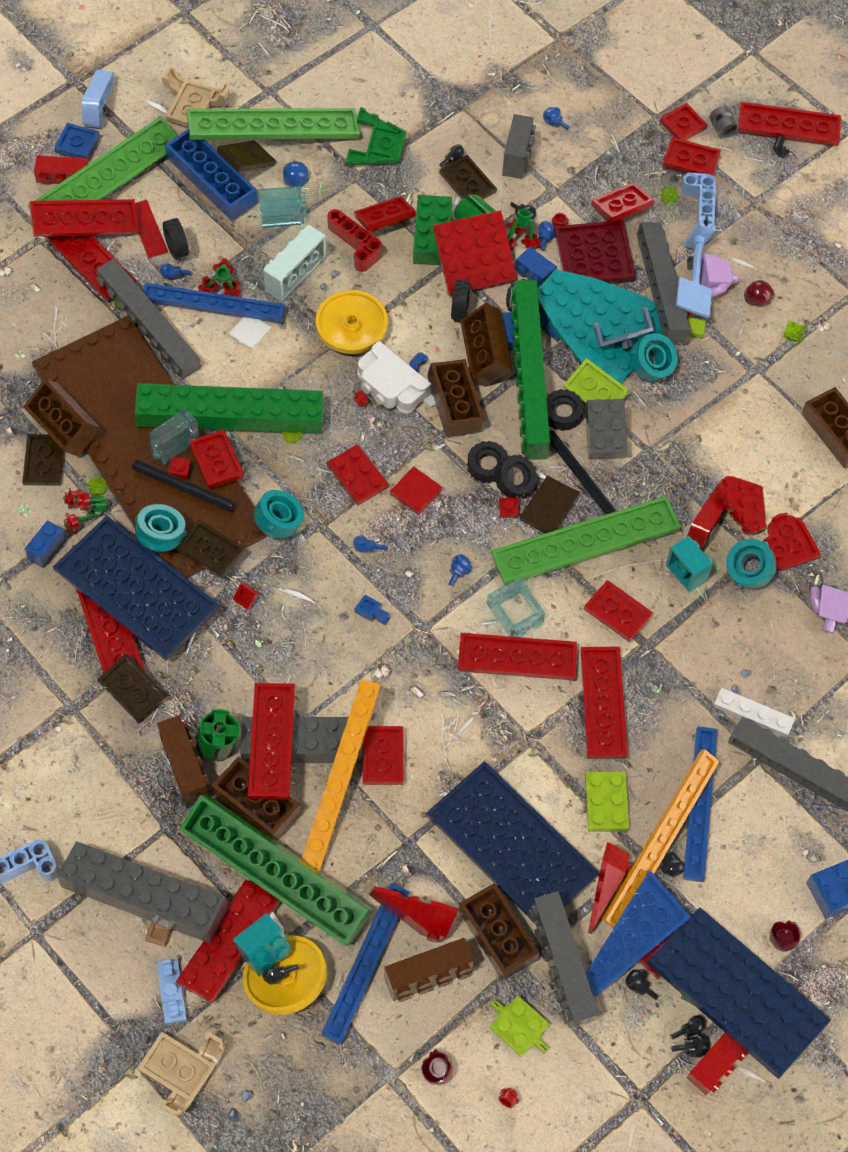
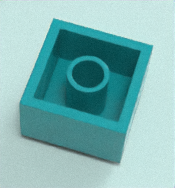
(689, 563)
(262, 944)

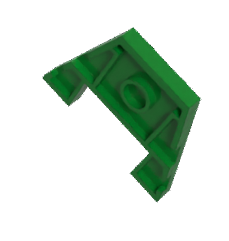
(384, 144)

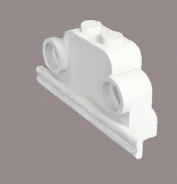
(393, 380)

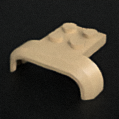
(190, 96)
(181, 1069)

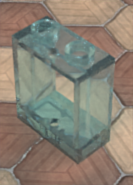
(173, 436)
(507, 592)

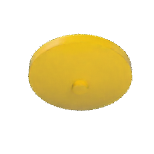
(351, 321)
(292, 992)

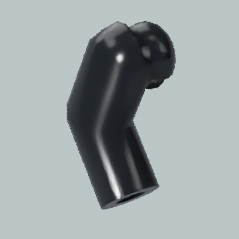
(778, 147)

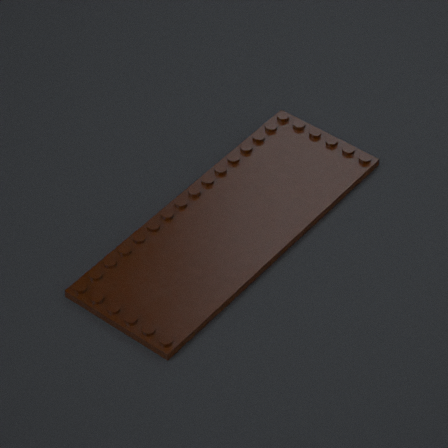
(103, 380)

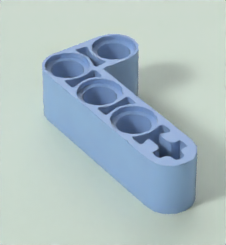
(95, 98)
(704, 188)
(31, 861)

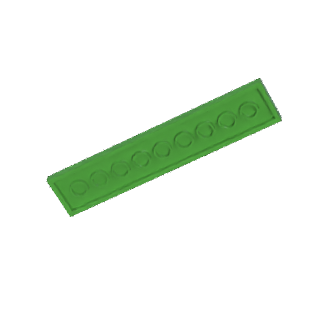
(272, 123)
(116, 165)
(585, 540)

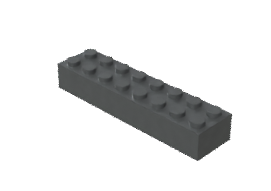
(143, 892)

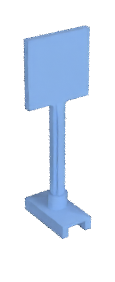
(690, 294)

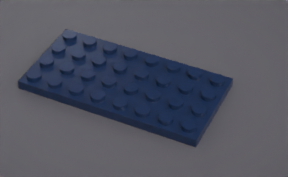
(136, 587)
(510, 840)
(739, 992)

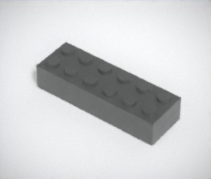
(312, 741)
(563, 959)

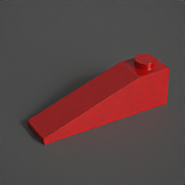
(611, 875)
(427, 919)

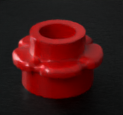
(559, 217)
(360, 398)
(508, 1097)

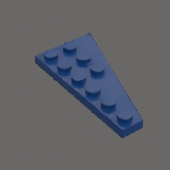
(642, 927)

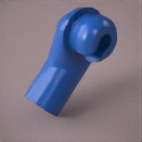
(417, 359)

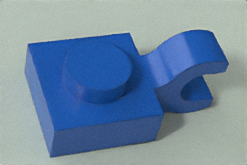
(370, 608)

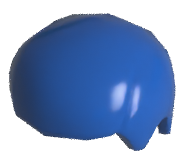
(295, 174)

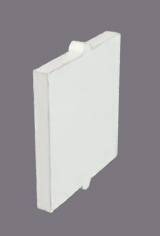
(249, 332)

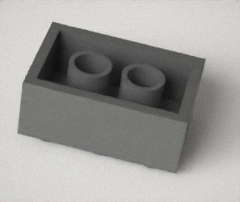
(519, 146)
(606, 429)

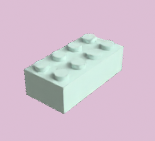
(294, 263)

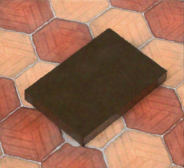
(246, 155)
(467, 178)
(42, 461)
(549, 505)
(210, 549)
(132, 688)

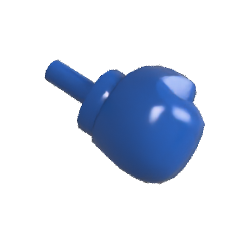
(553, 117)
(546, 232)
(170, 271)
(363, 544)
(459, 566)

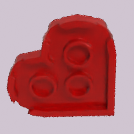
(744, 502)
(790, 542)

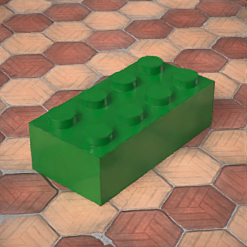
(429, 212)

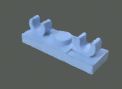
(171, 993)

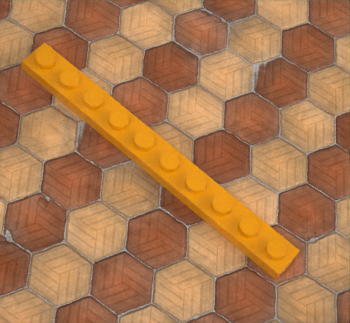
(340, 774)
(663, 833)

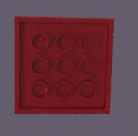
(596, 251)

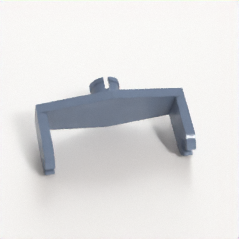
(626, 337)

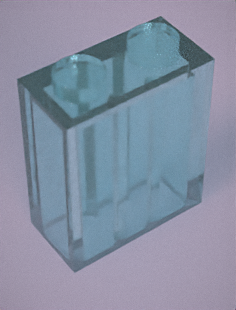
(282, 206)

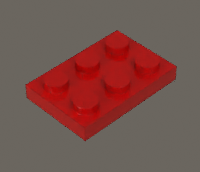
(691, 157)
(622, 202)
(384, 213)
(216, 459)
(357, 474)
(618, 611)
(383, 755)

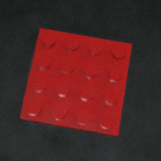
(475, 251)

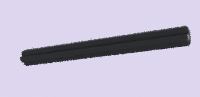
(580, 473)
(183, 485)

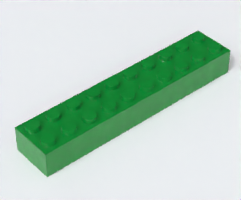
(530, 370)
(231, 407)
(276, 869)

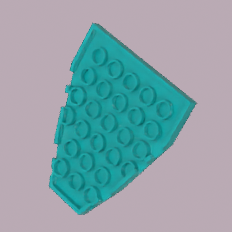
(578, 301)

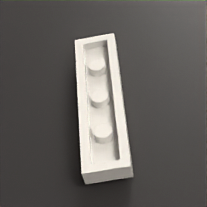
(762, 715)

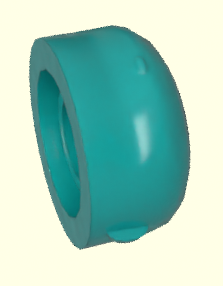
(663, 353)
(278, 514)
(159, 527)
(741, 553)

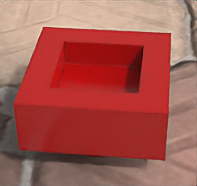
(180, 467)
(508, 508)
(245, 595)

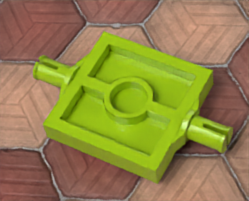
(519, 1026)

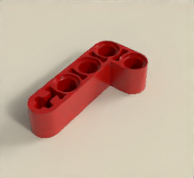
(367, 246)
(707, 520)

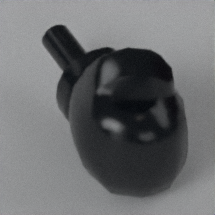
(456, 152)
(527, 207)
(672, 865)
(275, 975)
(638, 983)
(694, 1027)
(695, 1046)

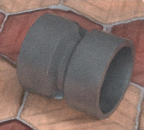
(724, 122)

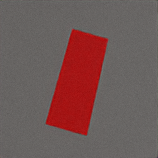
(149, 231)

